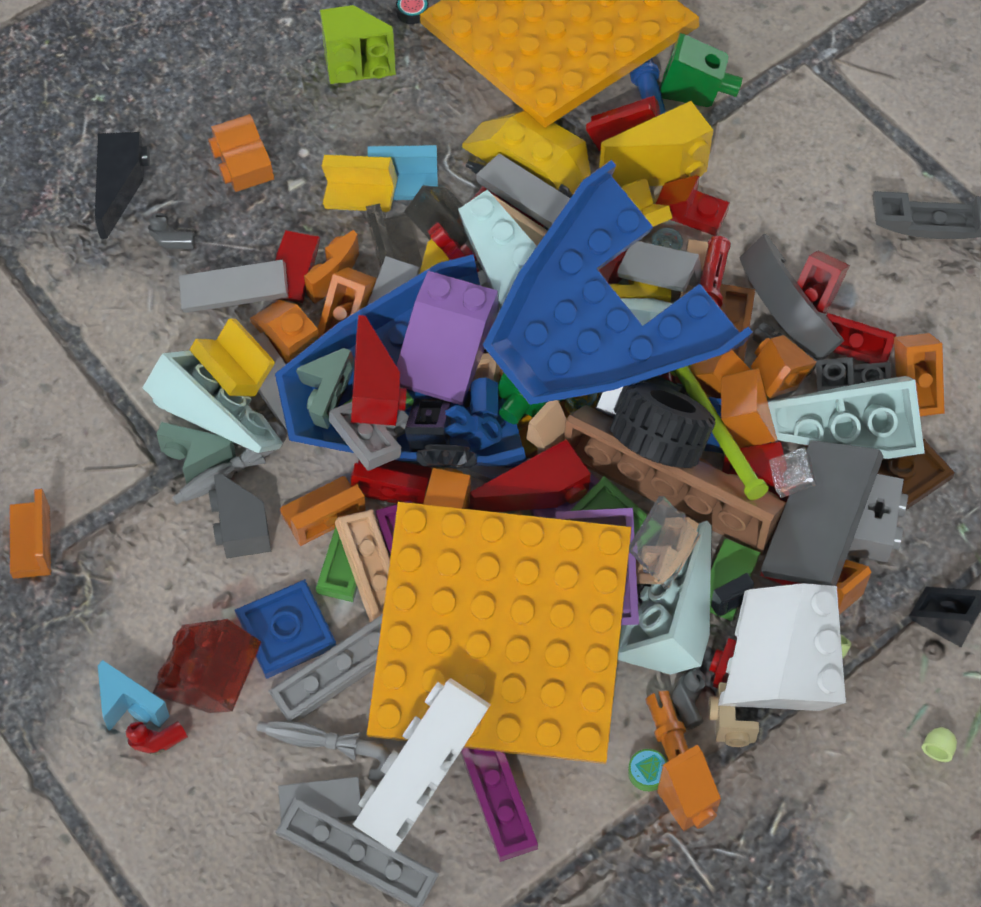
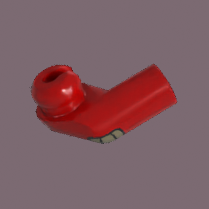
(152, 741)

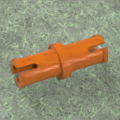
(669, 729)

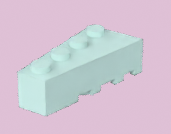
(497, 242)

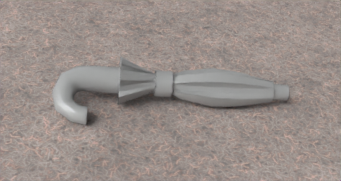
(205, 481)
(309, 736)

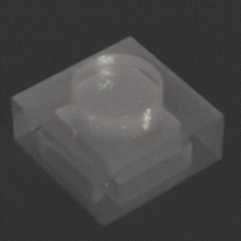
(792, 472)

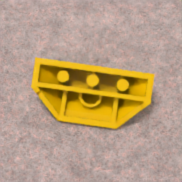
(545, 152)

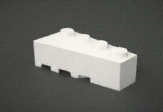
(421, 764)

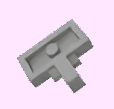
(370, 442)

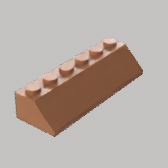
(697, 491)

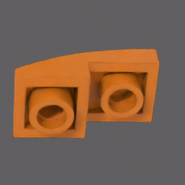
(340, 254)

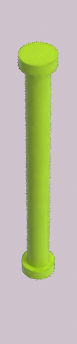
(754, 487)

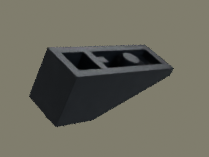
(118, 176)

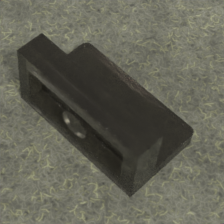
(437, 205)
(392, 237)

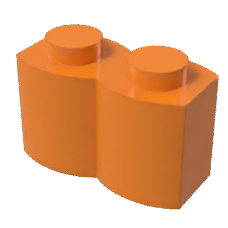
(241, 152)

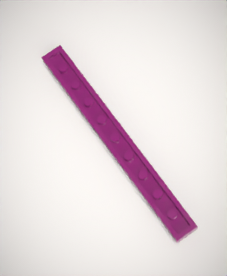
(486, 769)

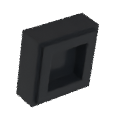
(731, 594)

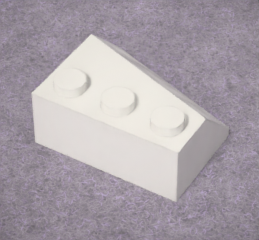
(787, 650)

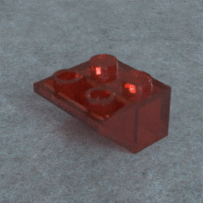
(207, 666)

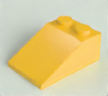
(661, 148)

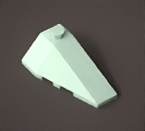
(191, 392)
(862, 415)
(673, 620)

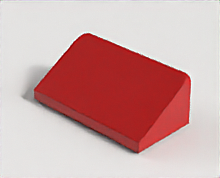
(862, 341)

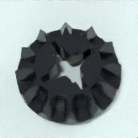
(446, 456)

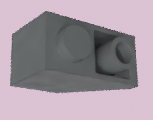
(242, 519)

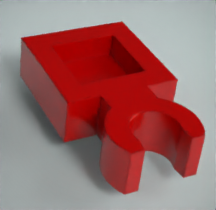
(448, 244)

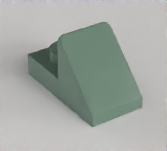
(331, 377)
(198, 447)

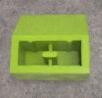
(356, 45)

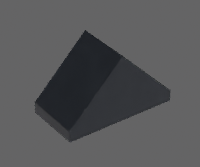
(427, 423)
(948, 612)

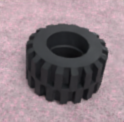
(662, 425)

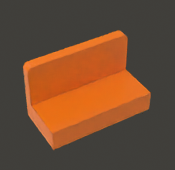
(318, 510)
(30, 537)

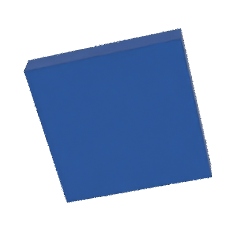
(288, 628)

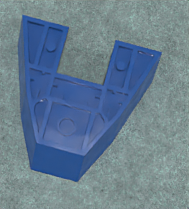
(390, 321)
(568, 328)

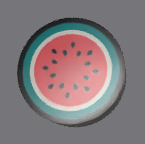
(410, 10)

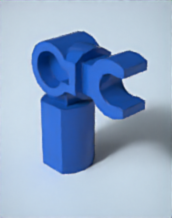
(479, 426)

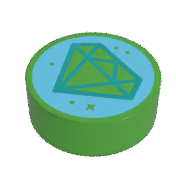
(646, 769)

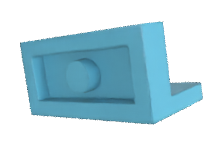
(413, 166)

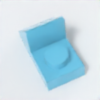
(123, 694)

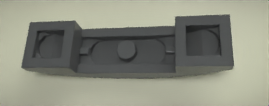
(927, 219)
(787, 301)

